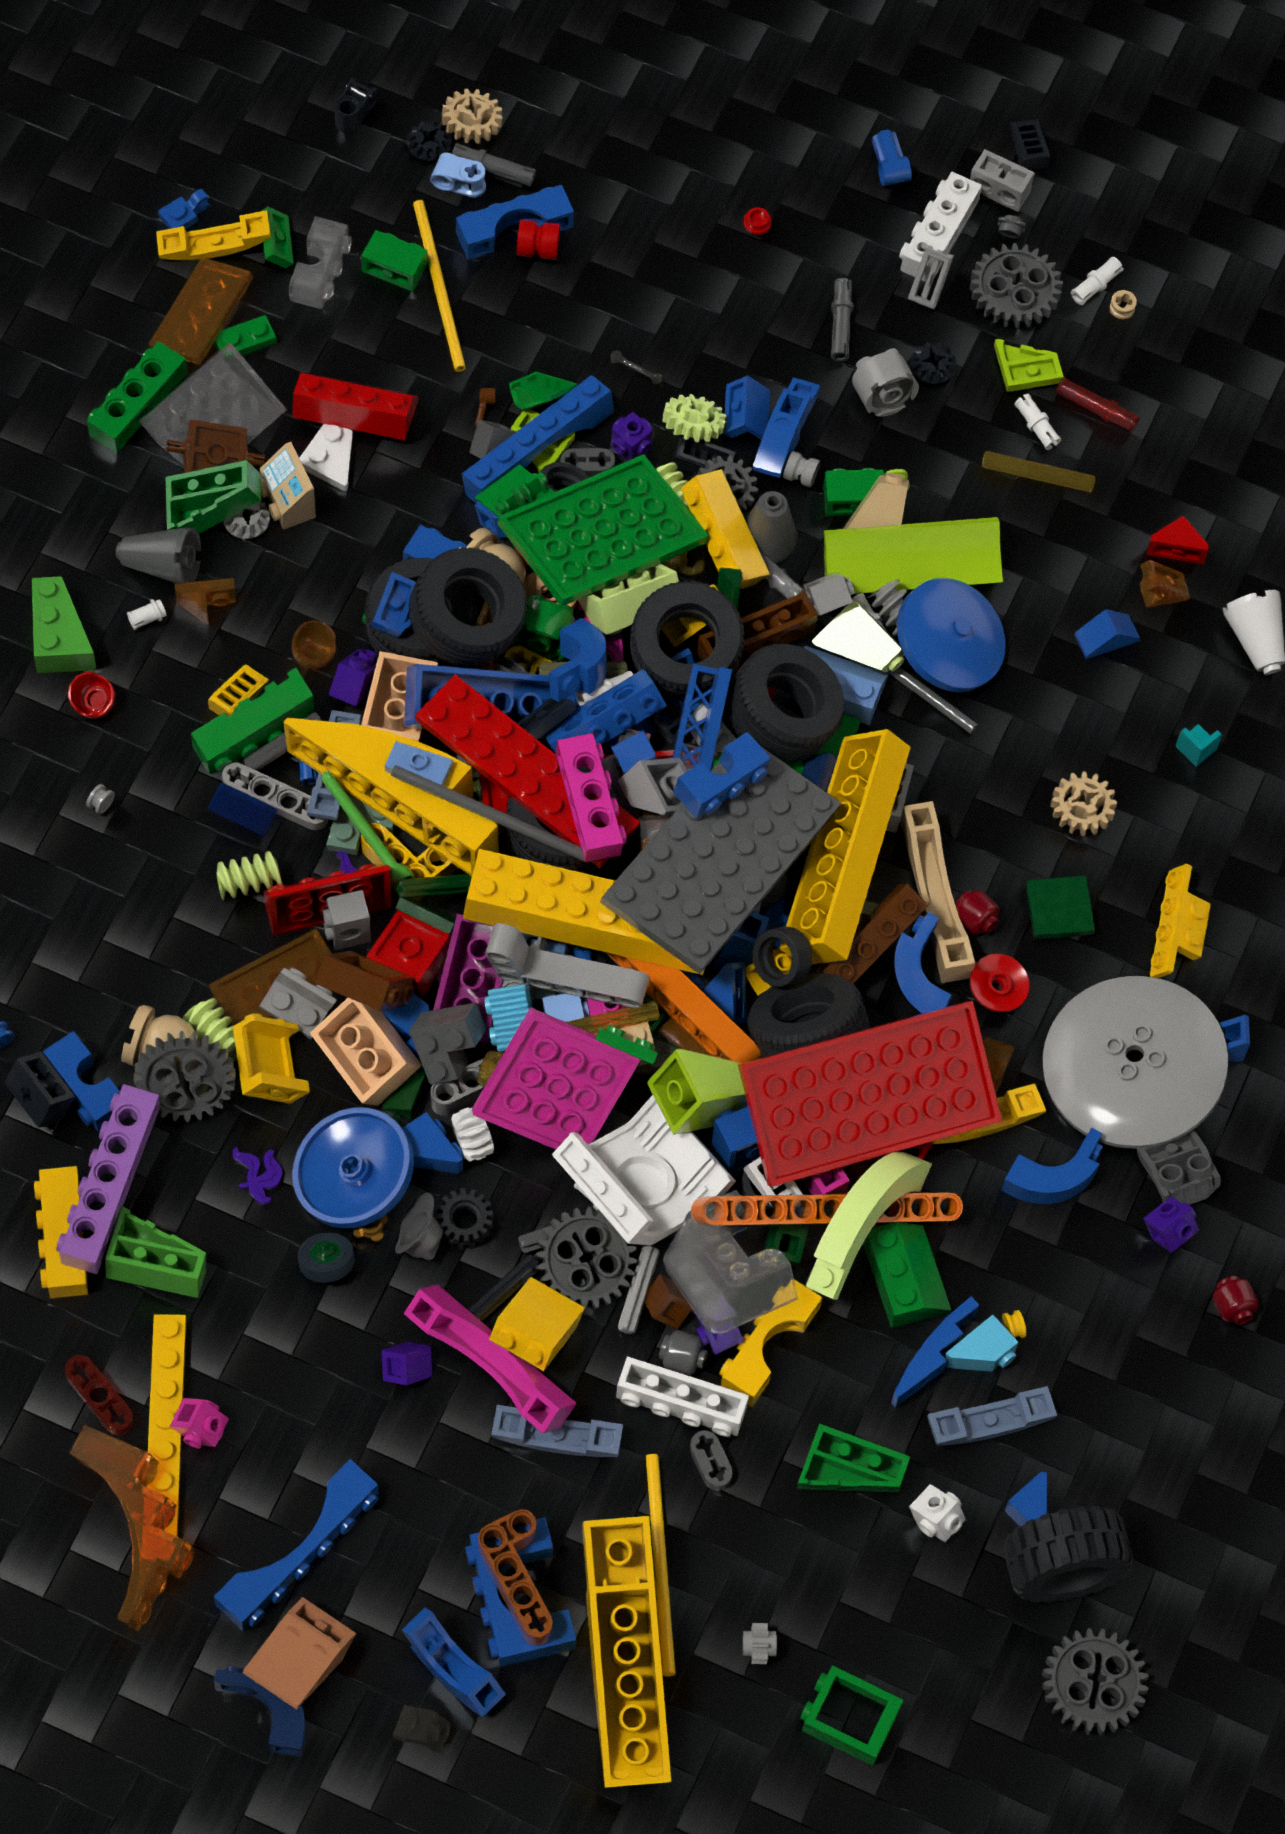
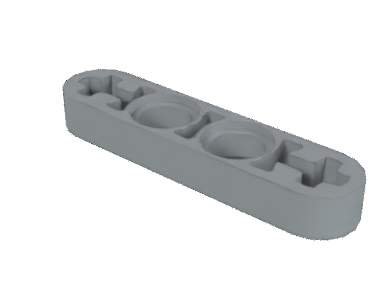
(278, 792)

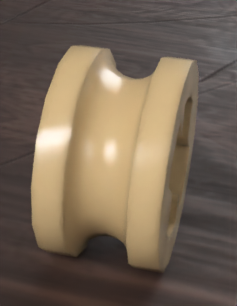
(1117, 298)

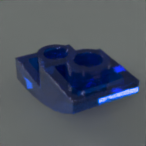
(242, 809)

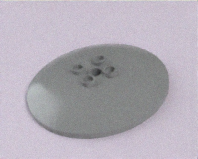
(1140, 1100)

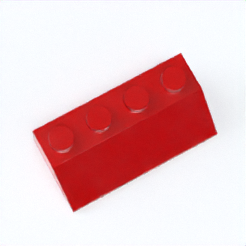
(353, 406)

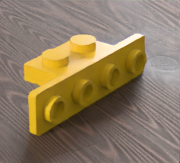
(1180, 925)

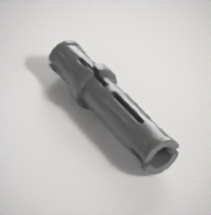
(497, 165)
(842, 309)

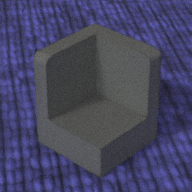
(488, 437)

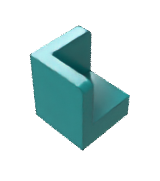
(1197, 744)

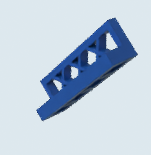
(713, 715)

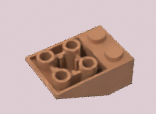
(300, 1653)

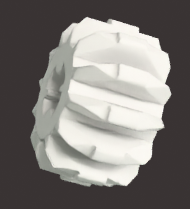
(472, 1135)

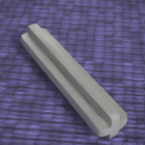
(638, 1289)

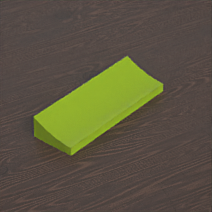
(915, 553)

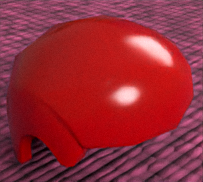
(91, 695)

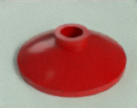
(1005, 972)

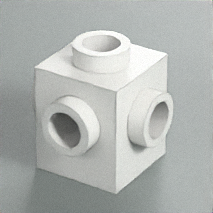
(937, 1513)

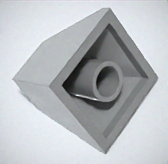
(652, 783)

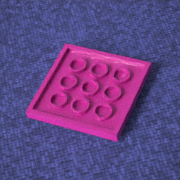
(554, 1082)

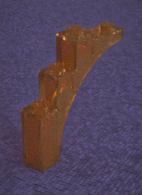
(148, 1514)

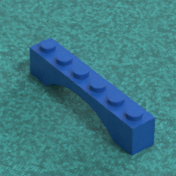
(577, 410)
(251, 1592)

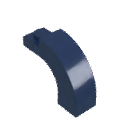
(288, 1724)

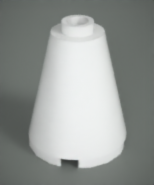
(1259, 629)

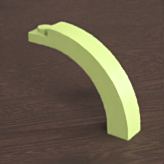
(858, 1213)

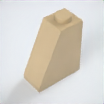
(882, 504)

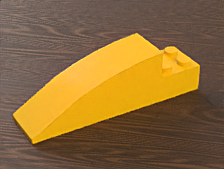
(357, 762)
(626, 1651)

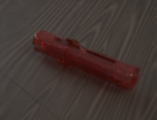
(1108, 410)

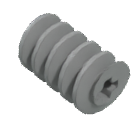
(890, 600)

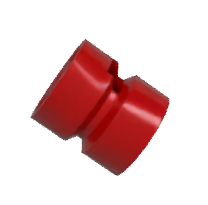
(538, 239)

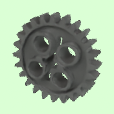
(1016, 285)
(211, 1069)
(560, 1270)
(1123, 1687)

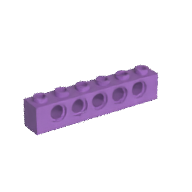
(89, 1252)

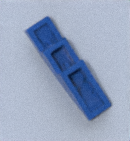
(929, 1359)

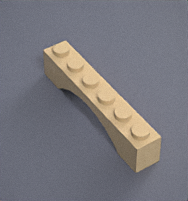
(927, 860)

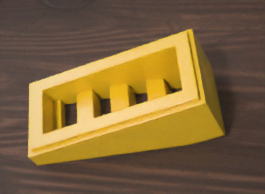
(216, 701)

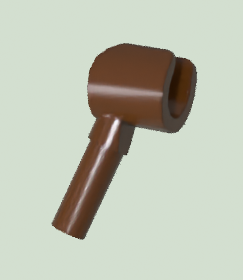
(487, 397)

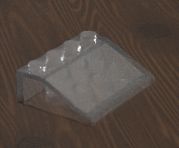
(218, 392)

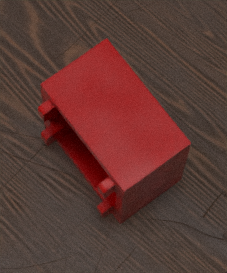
(412, 949)

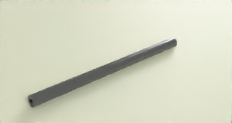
(923, 691)
(487, 812)

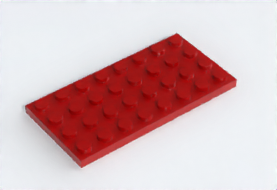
(869, 1093)

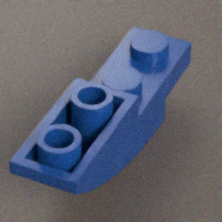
(785, 426)

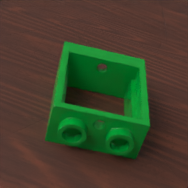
(839, 1740)

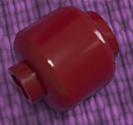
(977, 912)
(1235, 1300)

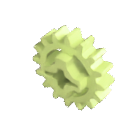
(694, 418)

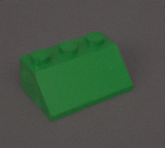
(906, 1273)

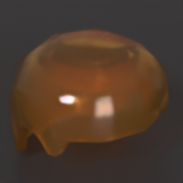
(313, 644)

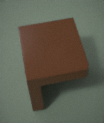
(667, 1302)

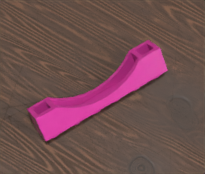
(528, 1388)

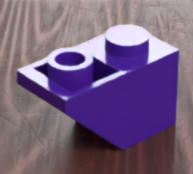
(354, 677)

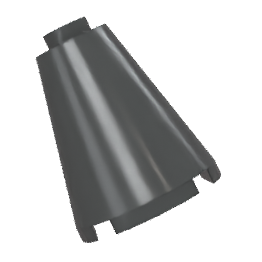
(773, 527)
(163, 554)

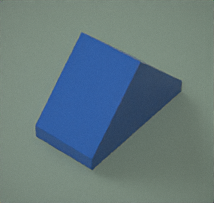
(1106, 633)
(729, 991)
(1236, 1037)
(1029, 1501)

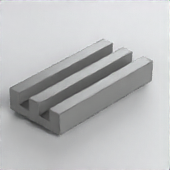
(938, 255)

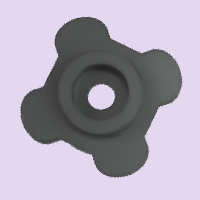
(1010, 226)

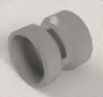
(801, 469)

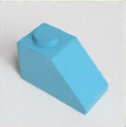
(983, 1348)

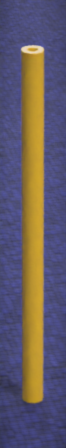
(439, 286)
(660, 1565)

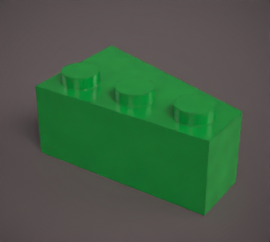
(211, 495)
(851, 1464)

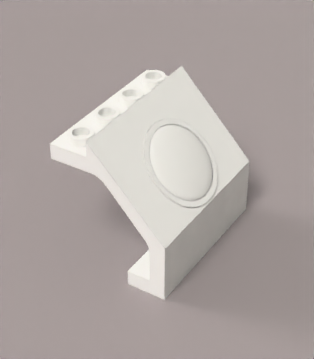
(644, 1174)

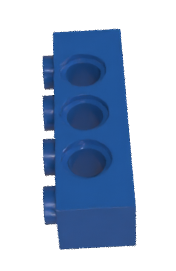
(611, 711)

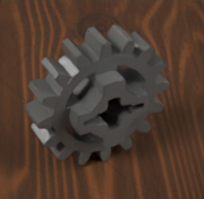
(737, 478)

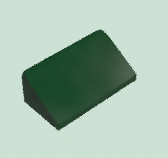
(730, 583)
(406, 1096)

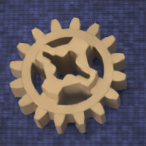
(472, 116)
(1085, 800)

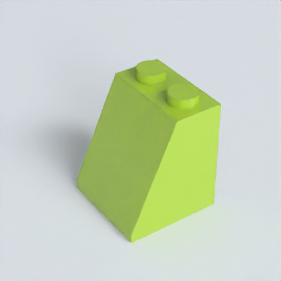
(696, 1090)

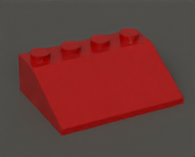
(302, 903)

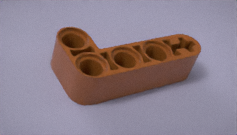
(519, 1582)

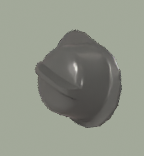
(420, 1230)

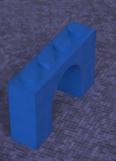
(507, 1639)

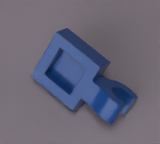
(183, 213)

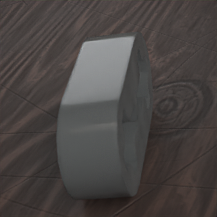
(588, 459)
(704, 1463)

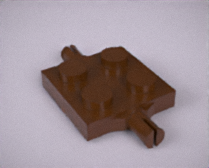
(213, 446)

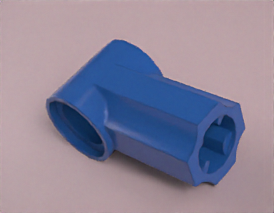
(892, 165)

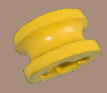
(1014, 1324)

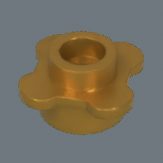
(374, 1232)

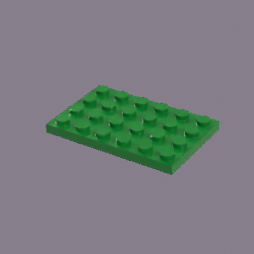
(602, 530)

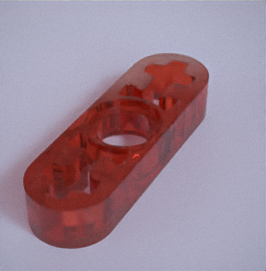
(119, 1407)

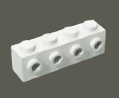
(942, 222)
(682, 1397)

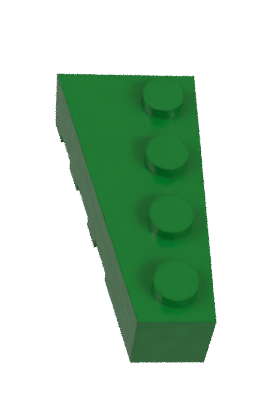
(252, 723)

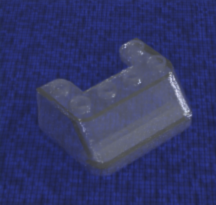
(719, 1277)

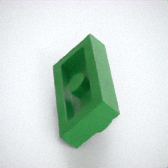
(278, 247)
(248, 336)
(615, 1037)

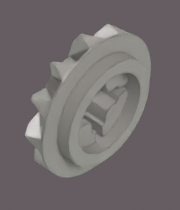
(257, 525)

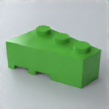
(57, 630)
(153, 1258)

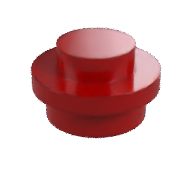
(757, 221)

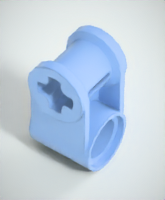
(456, 174)

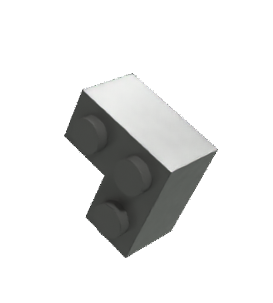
(443, 1037)

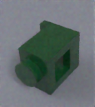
(793, 1238)

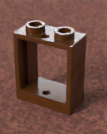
(365, 980)

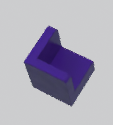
(406, 1363)

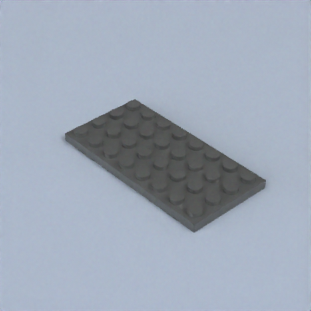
(713, 871)

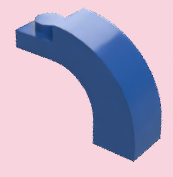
(587, 666)
(909, 970)
(1054, 1184)
(451, 1665)

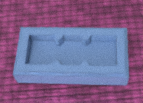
(419, 762)

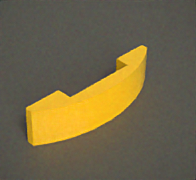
(214, 241)
(1015, 1108)

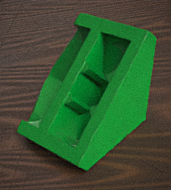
(538, 390)

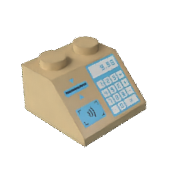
(287, 488)

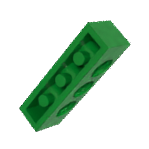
(116, 431)

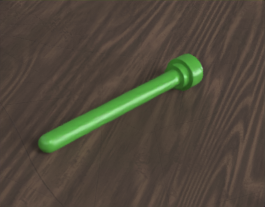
(397, 870)

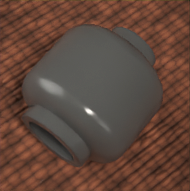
(683, 1353)

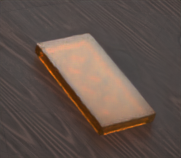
(202, 309)
(245, 988)

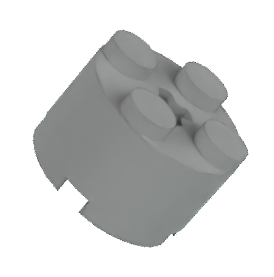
(884, 382)

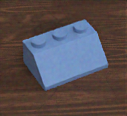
(859, 683)

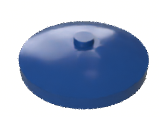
(951, 635)
(353, 1167)

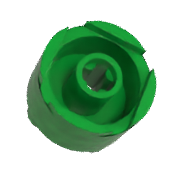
(543, 627)

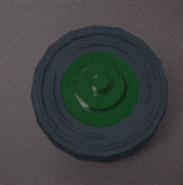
(326, 1257)

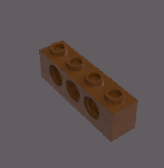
(772, 625)
(878, 932)

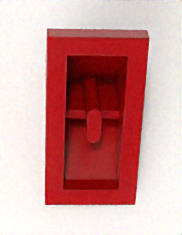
(1178, 542)

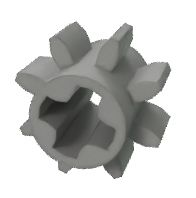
(759, 1643)

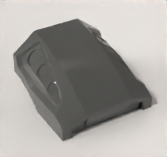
(1181, 1169)

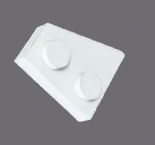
(329, 455)

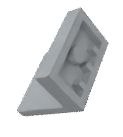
(297, 1001)

